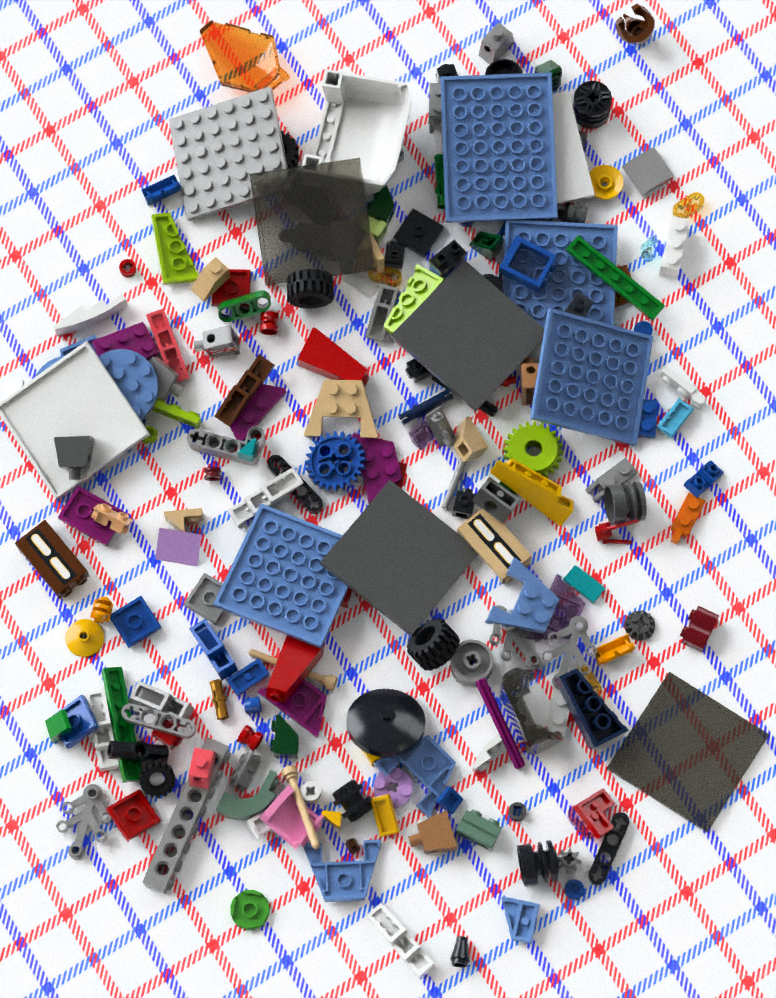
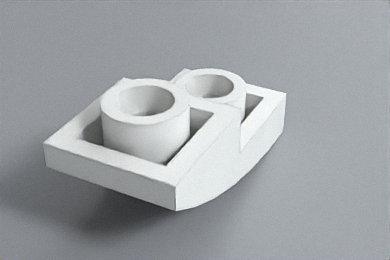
(483, 758)

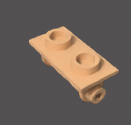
(105, 514)

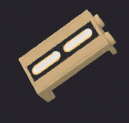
(493, 543)

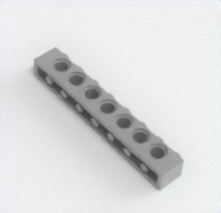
(165, 882)

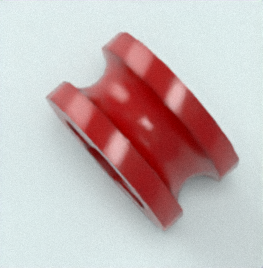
(122, 265)

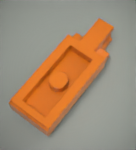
(686, 517)

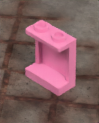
(286, 820)

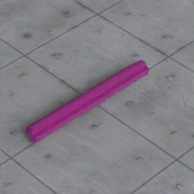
(500, 723)

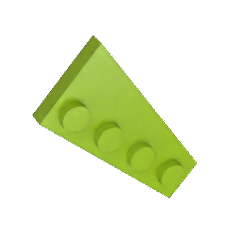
(172, 253)
(418, 289)

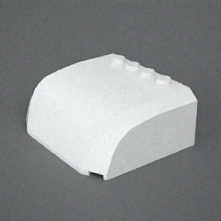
(364, 121)

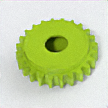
(539, 437)

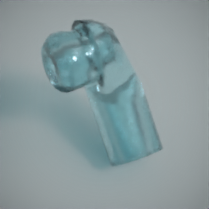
(646, 248)

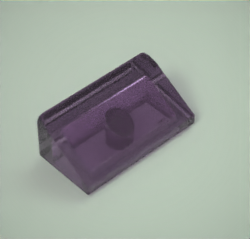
(421, 435)

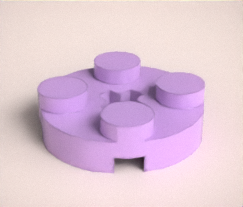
(397, 777)

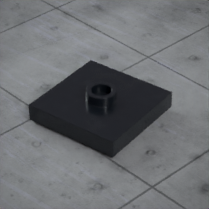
(419, 232)

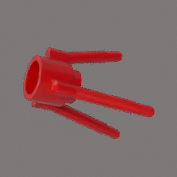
(604, 531)

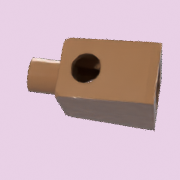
(528, 380)
(434, 835)

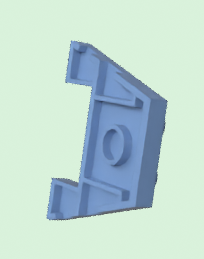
(533, 606)
(429, 765)
(344, 879)

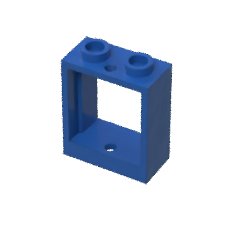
(505, 269)

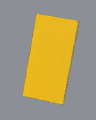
(385, 815)

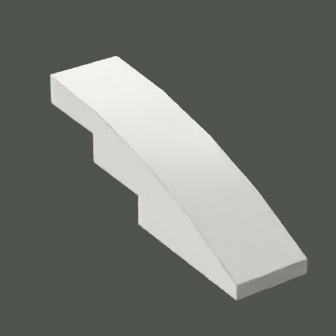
(84, 318)
(268, 495)
(104, 734)
(400, 940)

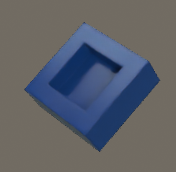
(449, 800)

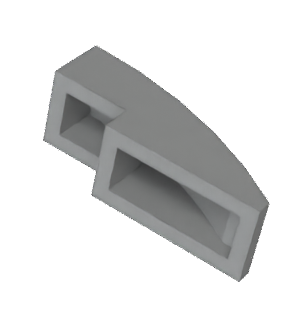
(381, 310)
(160, 700)

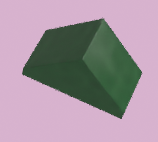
(487, 244)

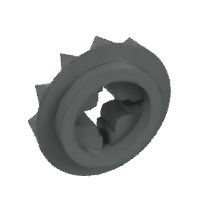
(632, 629)

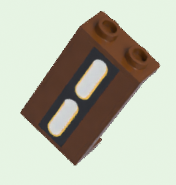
(52, 559)

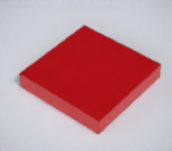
(234, 287)
(133, 815)

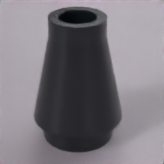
(460, 953)

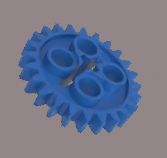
(336, 445)

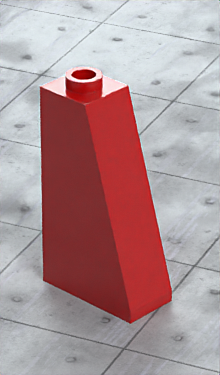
(329, 359)
(291, 668)

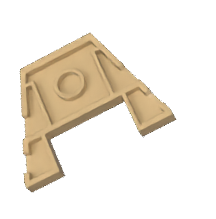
(342, 400)

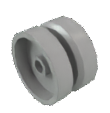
(475, 652)

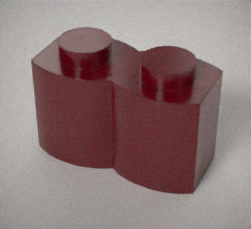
(699, 629)

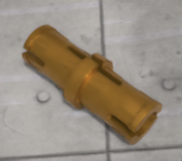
(219, 699)

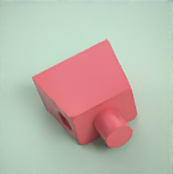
(201, 767)

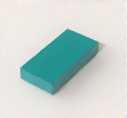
(584, 584)

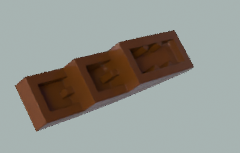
(244, 391)

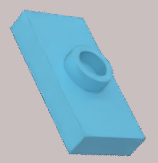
(675, 418)

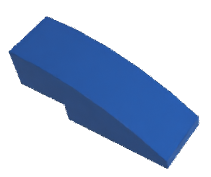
(213, 649)

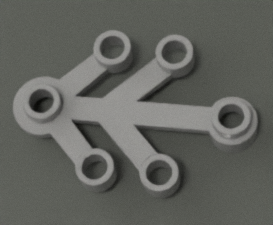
(515, 636)
(571, 648)
(84, 817)

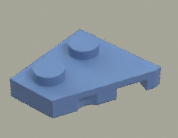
(521, 918)

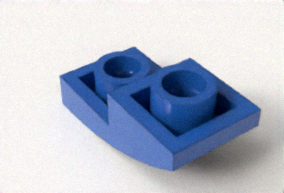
(703, 479)

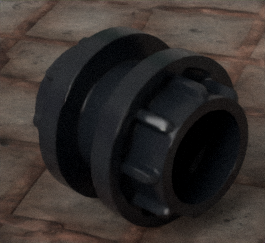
(352, 800)

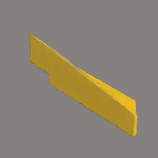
(535, 489)

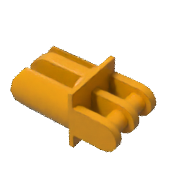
(101, 610)

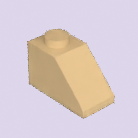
(210, 279)

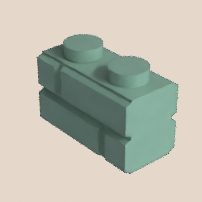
(478, 829)

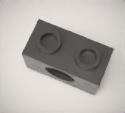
(496, 500)

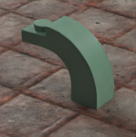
(247, 808)

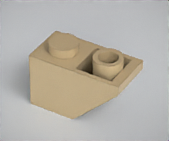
(469, 441)

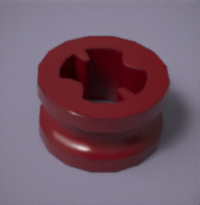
(212, 474)

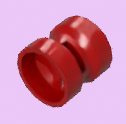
(269, 322)
(250, 737)

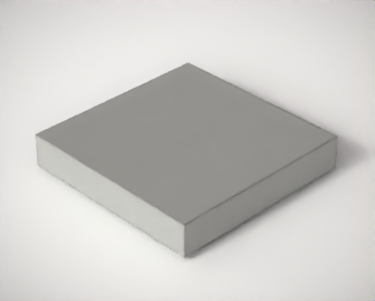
(203, 597)

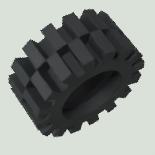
(157, 790)

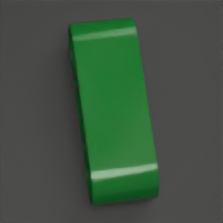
(238, 313)

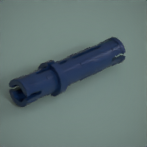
(418, 410)

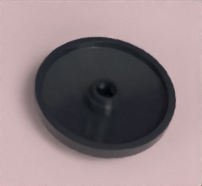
(385, 722)

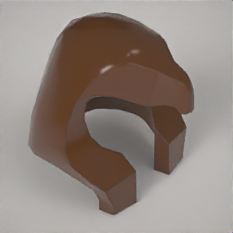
(637, 30)

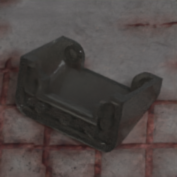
(511, 692)

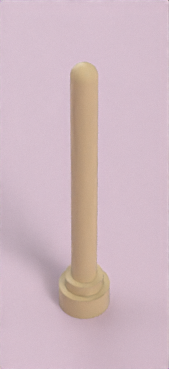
(327, 681)
(290, 775)

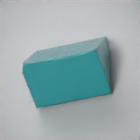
(248, 451)

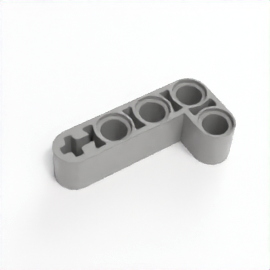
(225, 443)

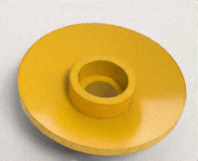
(608, 175)
(88, 646)

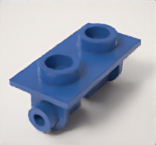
(161, 189)

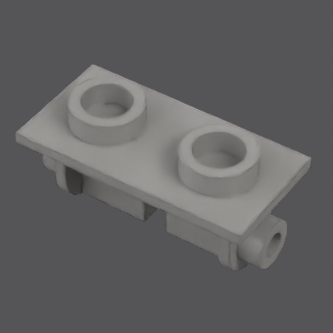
(441, 427)
(247, 763)

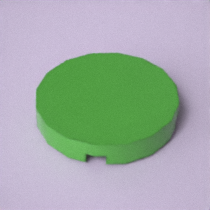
(250, 910)

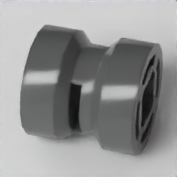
(575, 214)

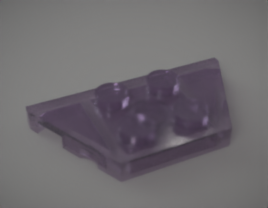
(567, 608)

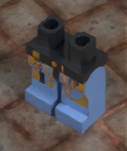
(447, 259)

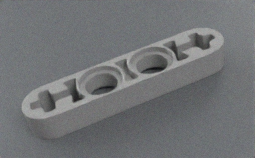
(157, 724)

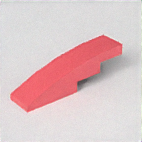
(166, 343)

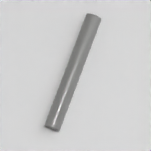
(453, 485)

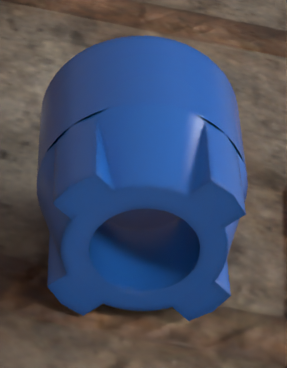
(252, 705)

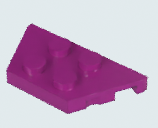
(257, 410)
(380, 465)
(303, 706)

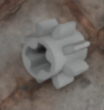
(573, 857)

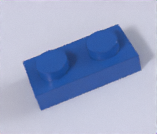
(648, 419)
(248, 677)

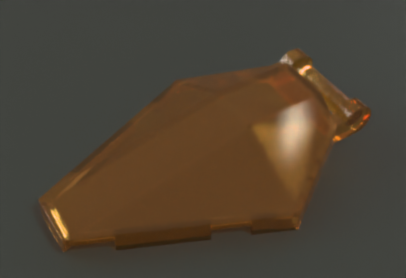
(242, 57)

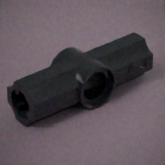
(126, 751)

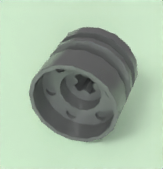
(625, 503)

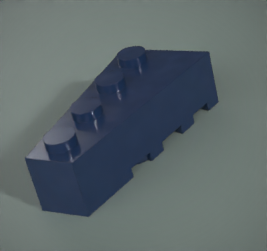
(589, 710)

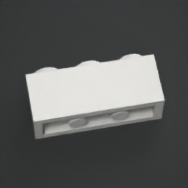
(674, 247)

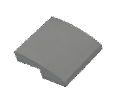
(648, 171)

